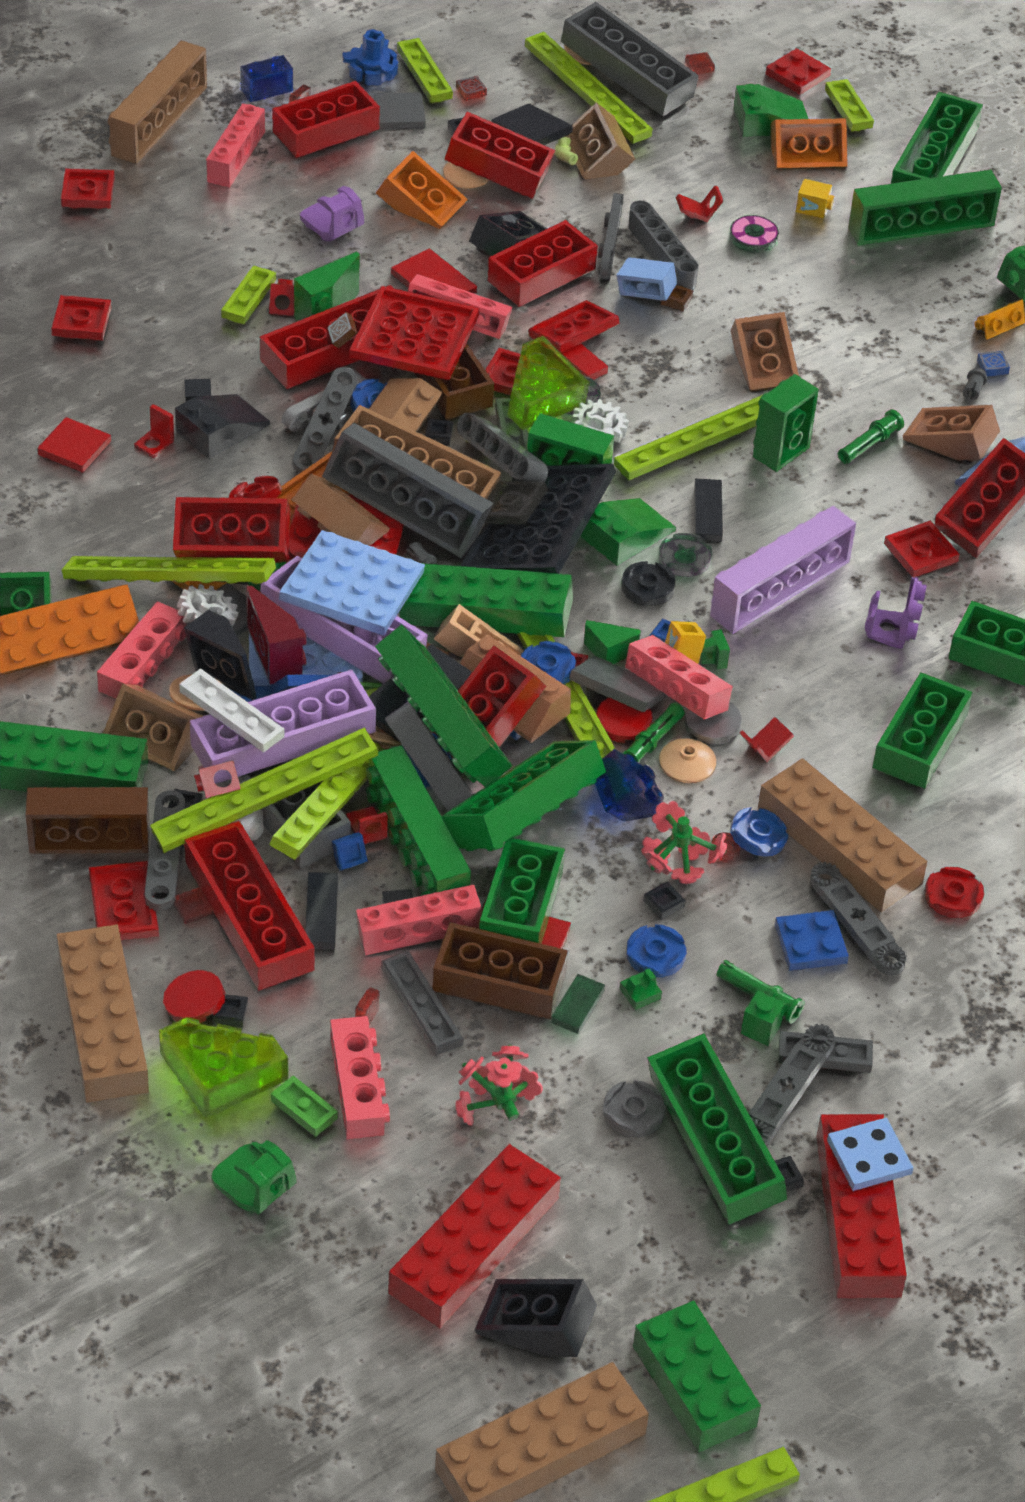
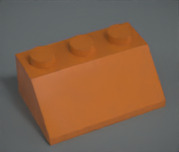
(809, 143)

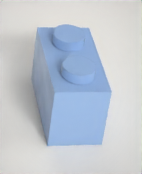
(646, 279)

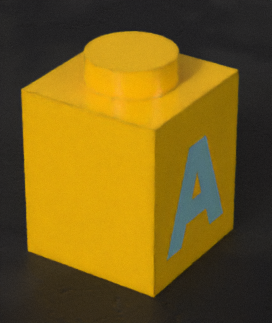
(814, 198)
(686, 638)

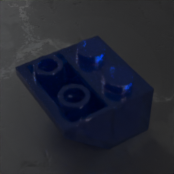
(628, 788)

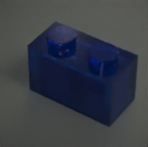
(266, 78)

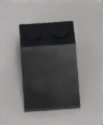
(502, 230)
(217, 422)
(220, 653)
(538, 1315)

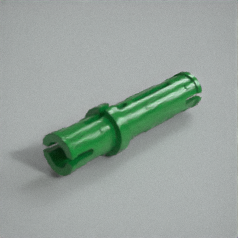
(670, 716)

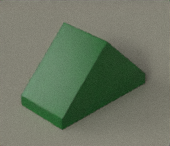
(609, 640)

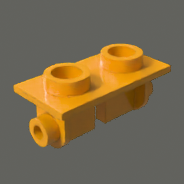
(1001, 320)

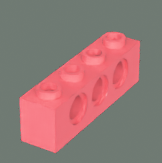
(235, 145)
(492, 314)
(142, 650)
(678, 677)
(417, 919)
(358, 1078)

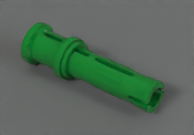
(878, 432)
(751, 984)

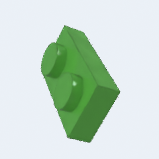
(304, 1106)

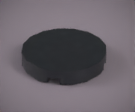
(648, 583)

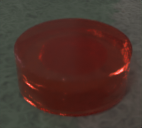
(733, 848)

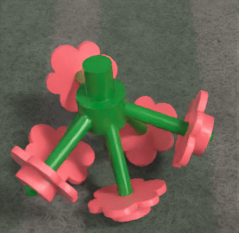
(688, 840)
(498, 1073)

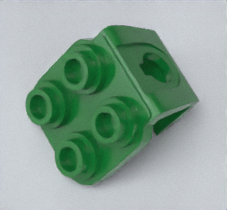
(1013, 271)
(255, 1175)

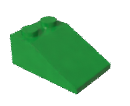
(760, 106)
(327, 286)
(625, 529)
(24, 591)

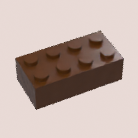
(467, 390)
(87, 820)
(500, 970)

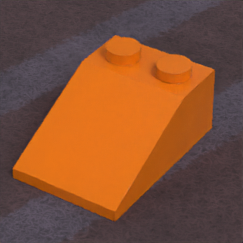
(421, 192)

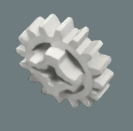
(602, 418)
(197, 601)

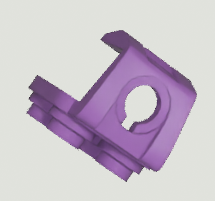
(334, 215)
(901, 620)

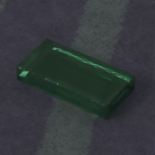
(578, 1004)

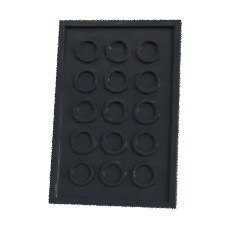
(551, 529)

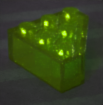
(544, 384)
(221, 1063)

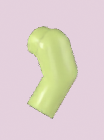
(563, 151)

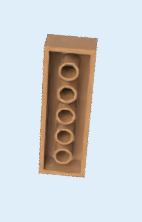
(158, 102)
(447, 461)
(843, 834)
(102, 1013)
(543, 1439)

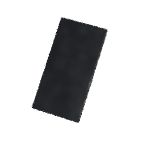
(391, 697)

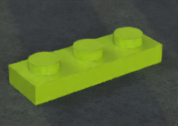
(849, 105)
(248, 295)

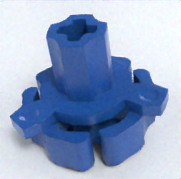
(372, 60)

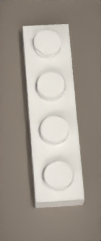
(232, 710)

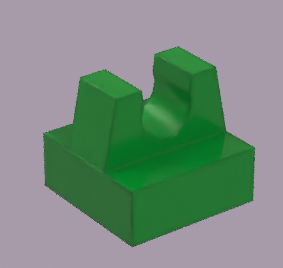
(716, 650)
(641, 989)

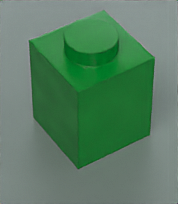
(762, 1018)

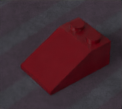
(274, 636)

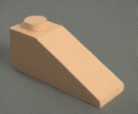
(464, 629)

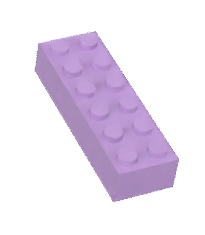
(782, 569)
(342, 639)
(310, 719)

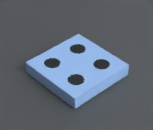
(870, 1154)

